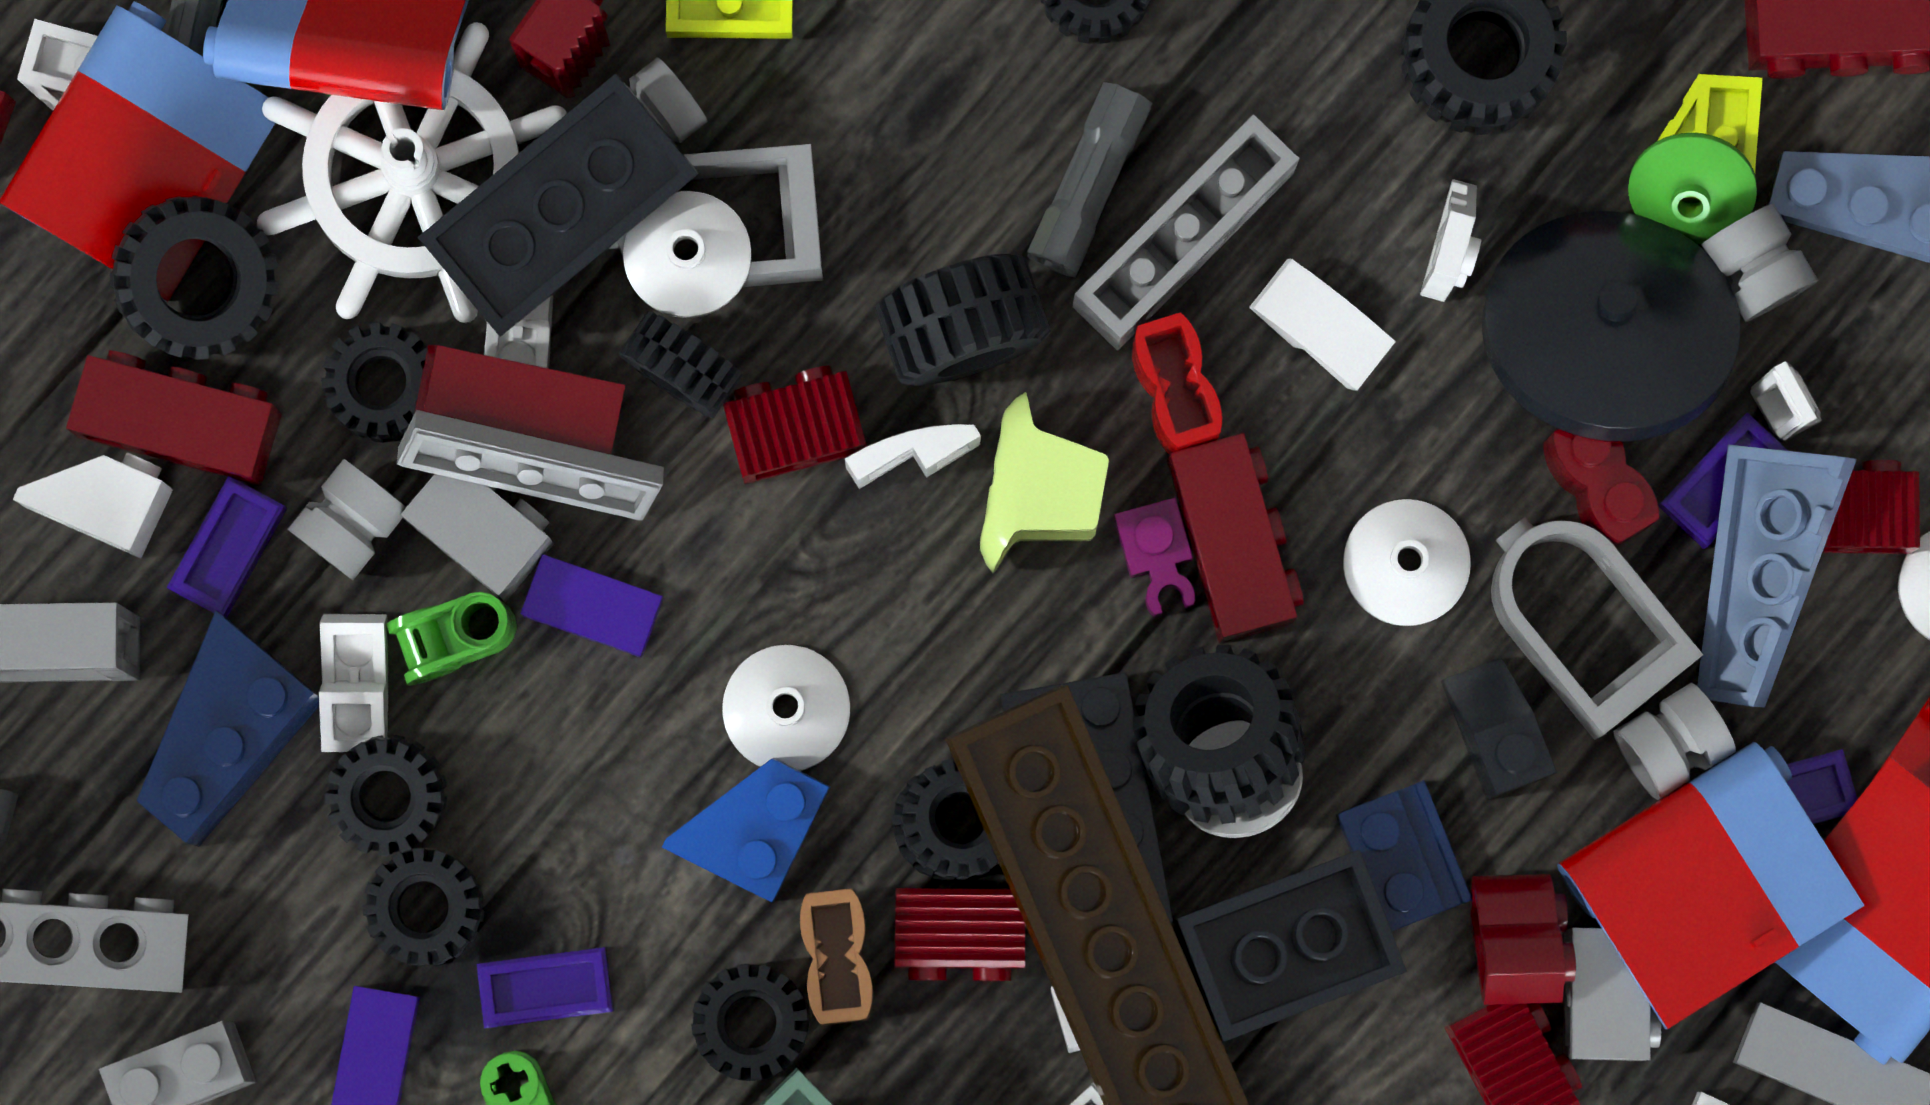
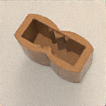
(838, 976)

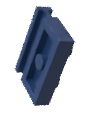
(1406, 855)

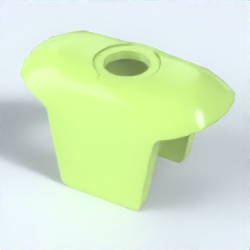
(1039, 487)

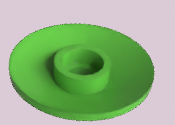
(1698, 168)

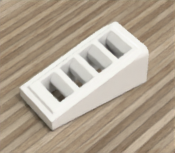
(1785, 402)

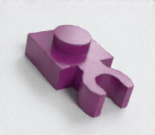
(1155, 544)

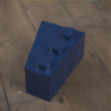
(223, 731)

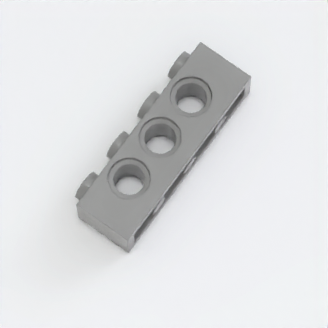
(1185, 232)
(152, 966)

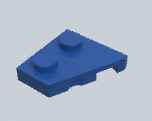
(754, 828)

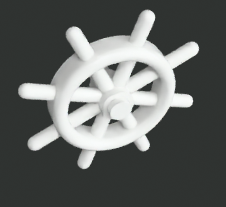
(408, 170)

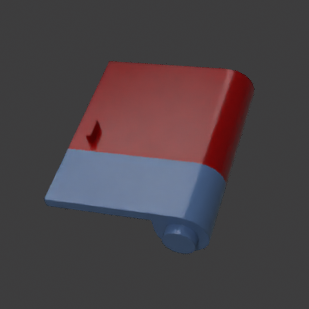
(341, 47)
(134, 131)
(1711, 883)
(1878, 958)

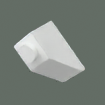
(103, 500)

